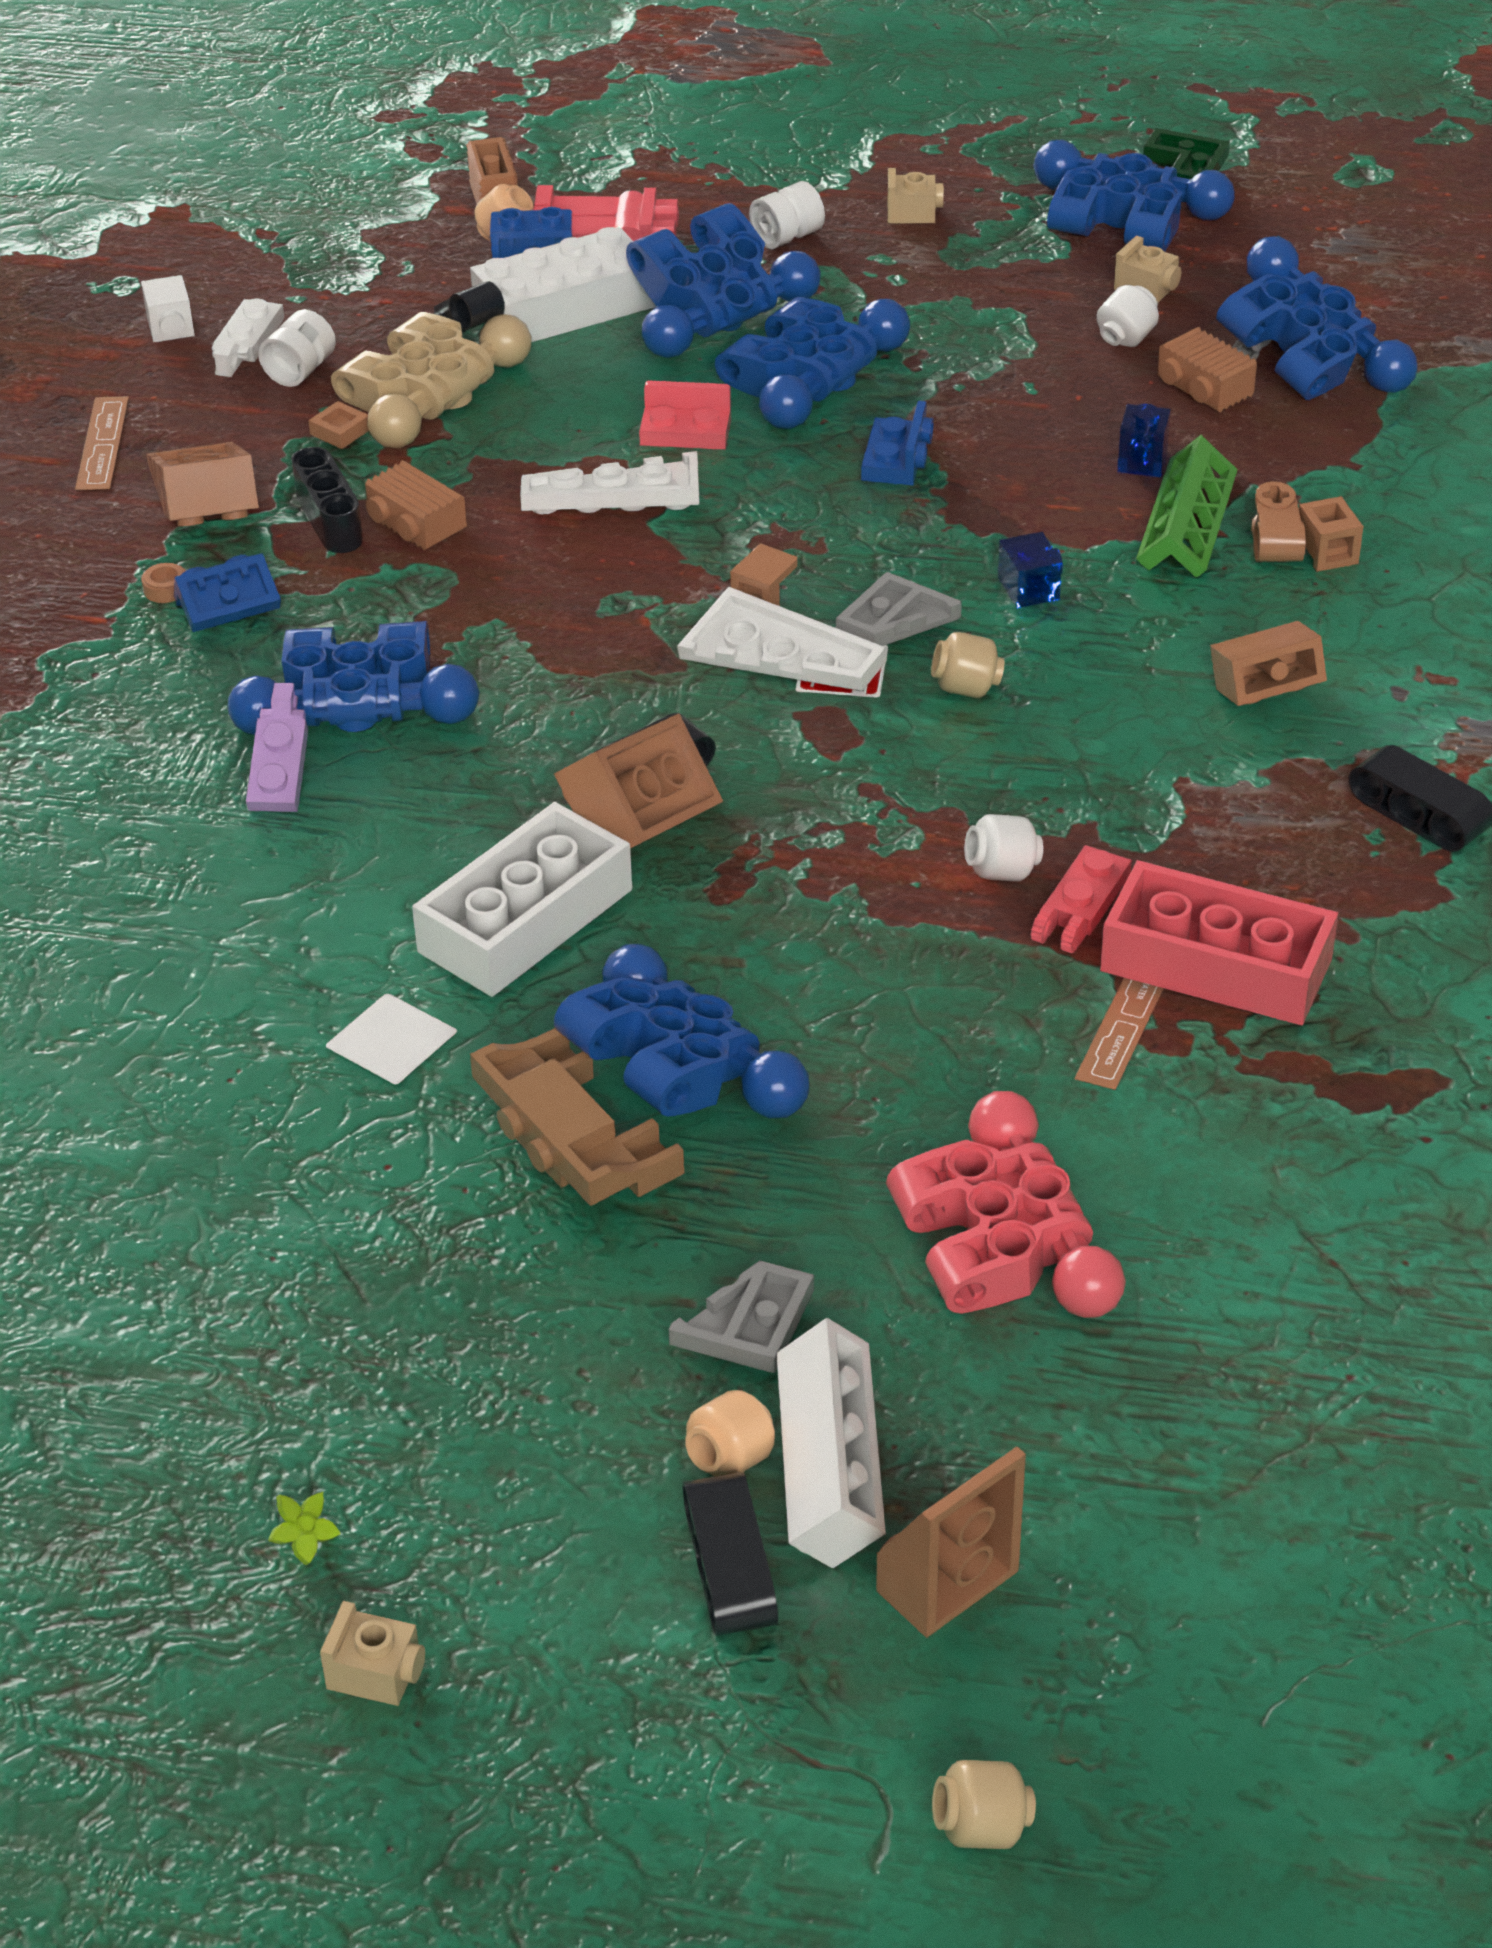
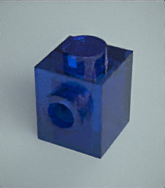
(1143, 440)
(1030, 569)

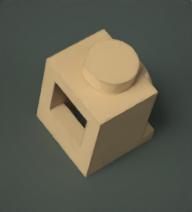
(913, 197)
(1147, 268)
(371, 1656)

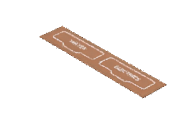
(102, 443)
(1119, 1034)

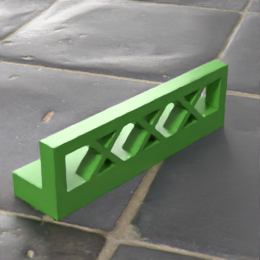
(1180, 498)

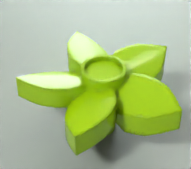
(303, 1526)

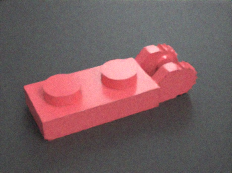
(1082, 897)

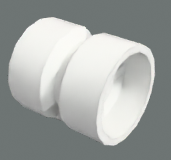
(787, 214)
(297, 348)

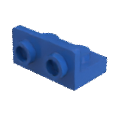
(518, 230)
(897, 448)
(226, 591)

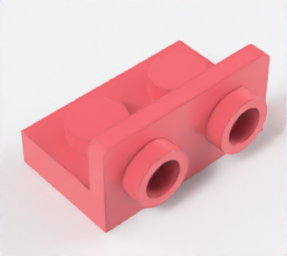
(686, 415)

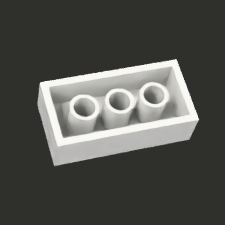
(567, 283)
(522, 898)

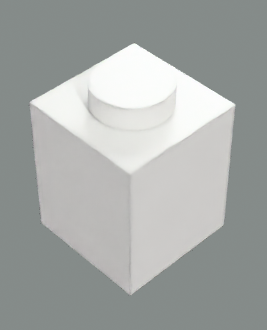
(167, 308)

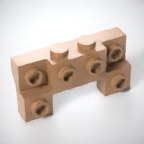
(564, 1126)

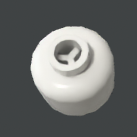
(1127, 315)
(1003, 847)

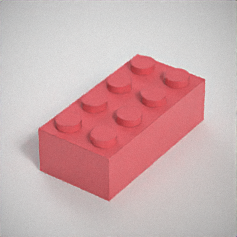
(1219, 942)

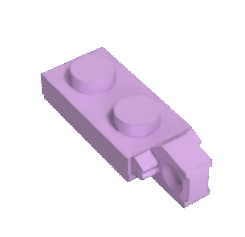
(278, 754)

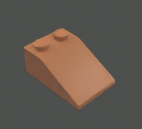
(204, 482)
(641, 783)
(956, 1547)

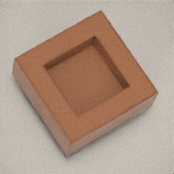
(339, 425)

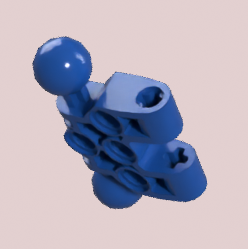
(1125, 193)
(717, 284)
(1312, 325)
(809, 355)
(360, 680)
(676, 1040)

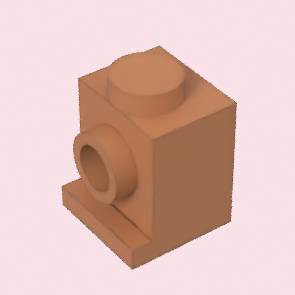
(1331, 533)

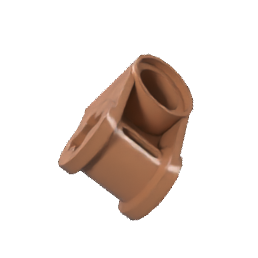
(1277, 526)

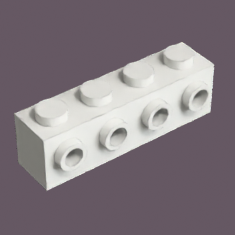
(830, 1444)

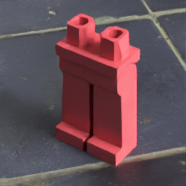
(632, 211)

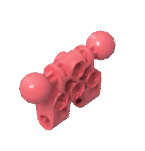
(1014, 1216)

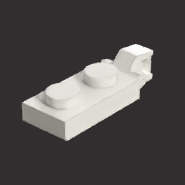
(245, 333)

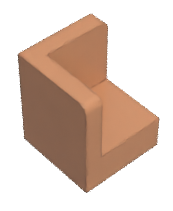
(763, 572)

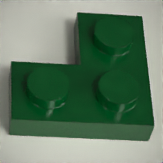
(1186, 152)

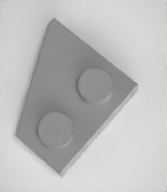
(897, 610)
(748, 1318)

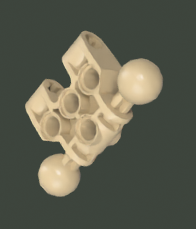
(427, 372)

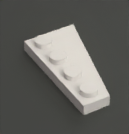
(613, 486)
(774, 641)

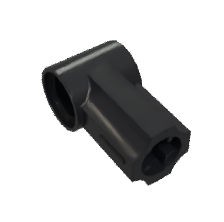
(473, 305)

